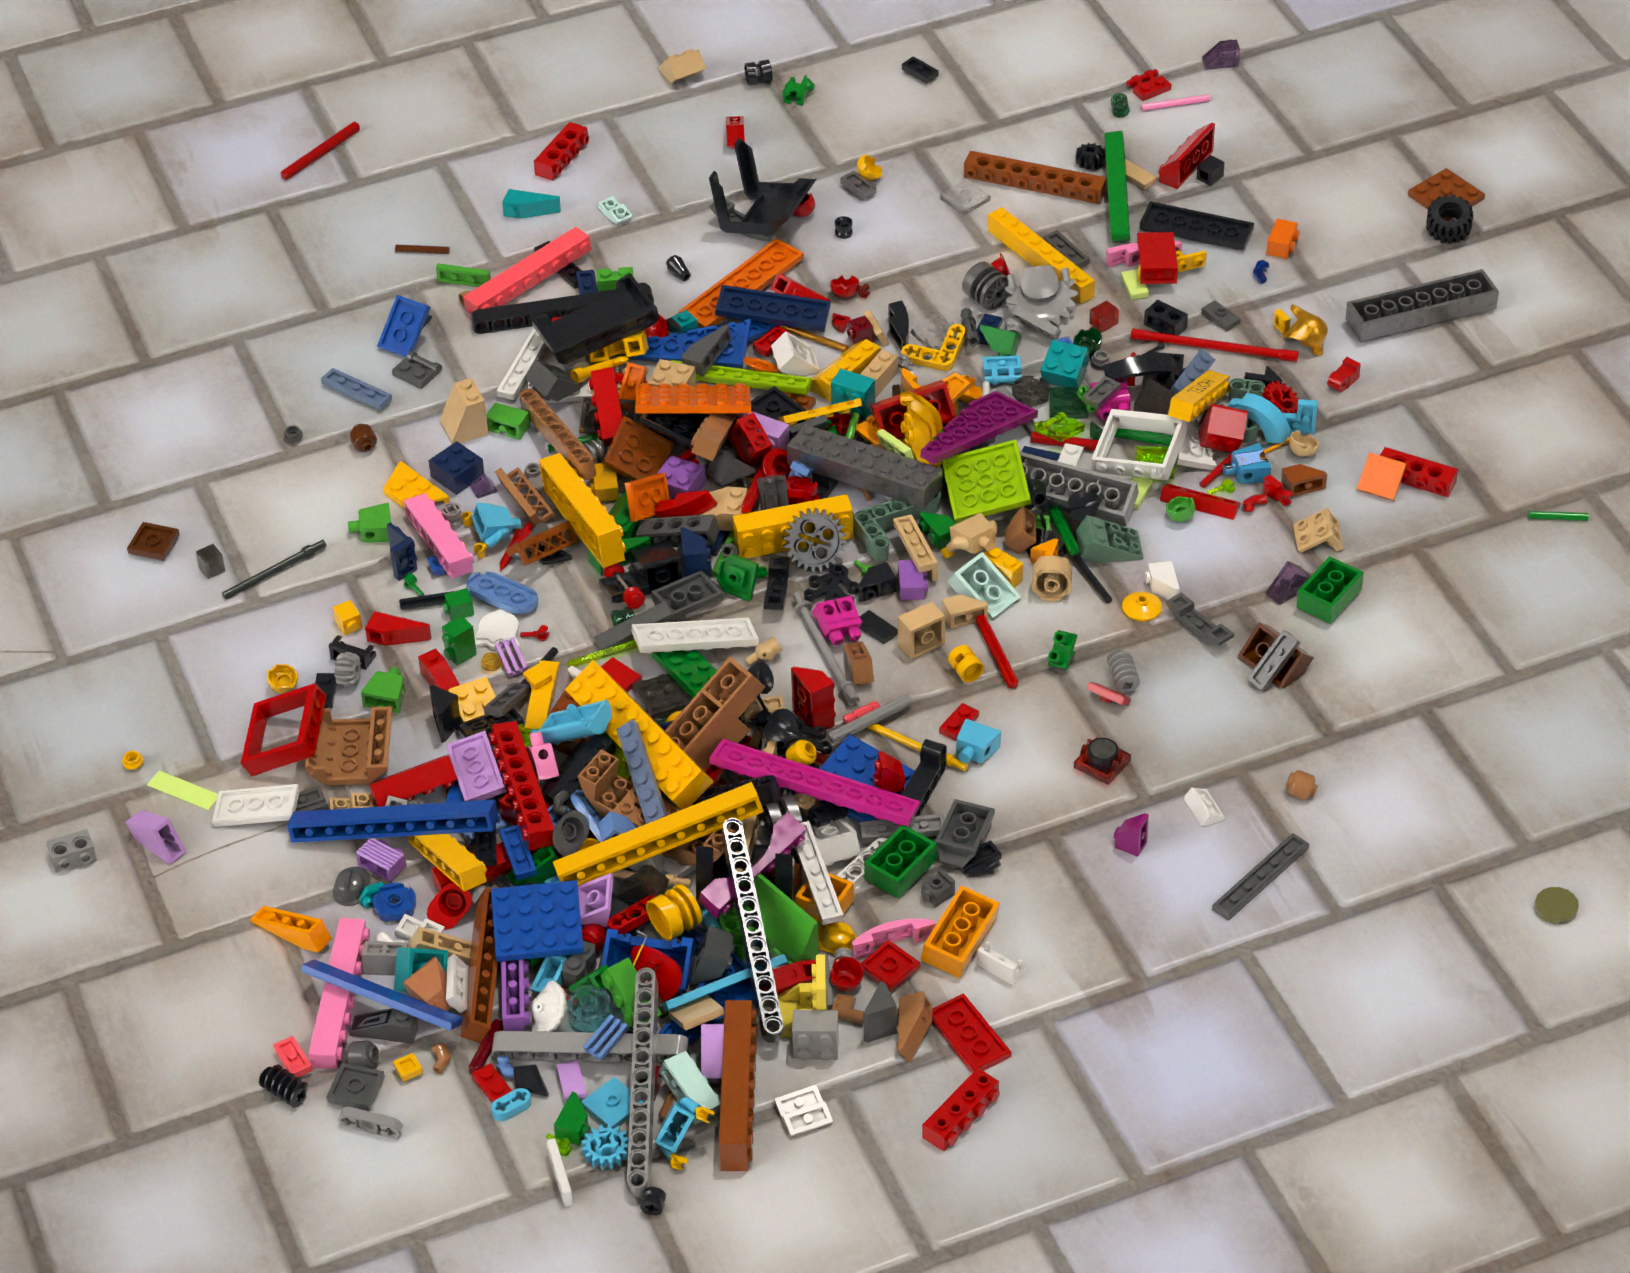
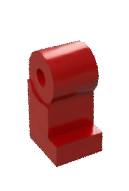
(1344, 375)

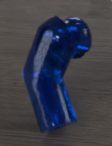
(1258, 271)

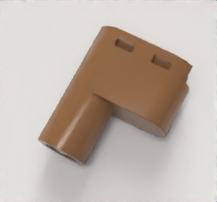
(845, 1007)

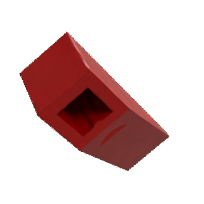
(788, 286)
(394, 630)
(791, 975)

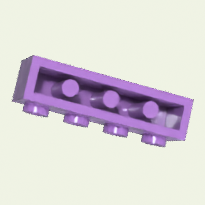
(514, 995)

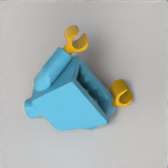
(492, 525)
(675, 1126)

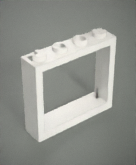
(1144, 422)

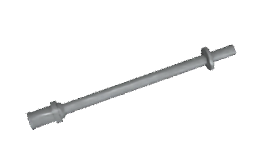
(846, 687)

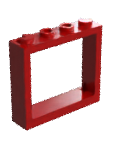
(313, 701)

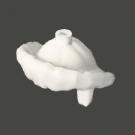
(549, 1008)

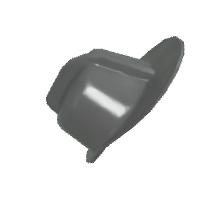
(570, 832)
(350, 885)

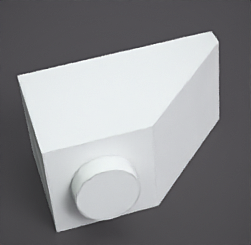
(1162, 579)

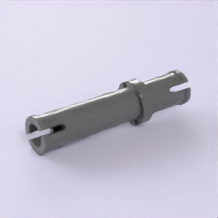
(969, 323)

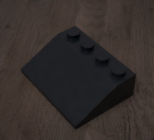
(673, 426)

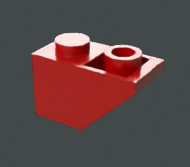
(888, 773)

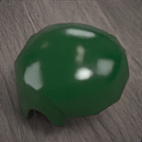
(1089, 338)

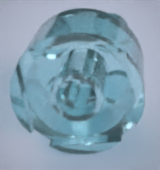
(588, 1008)

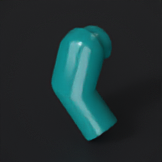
(367, 894)

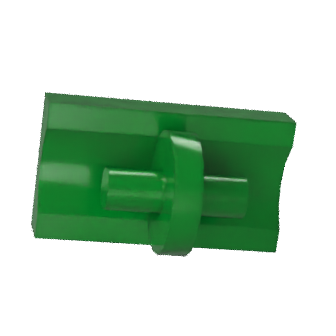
(1062, 649)

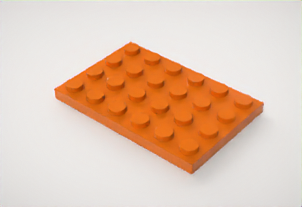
(692, 398)

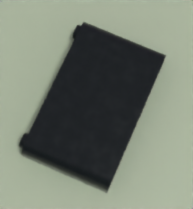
(598, 323)

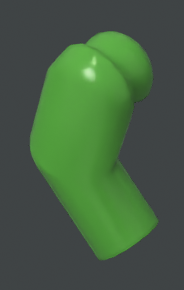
(1082, 390)

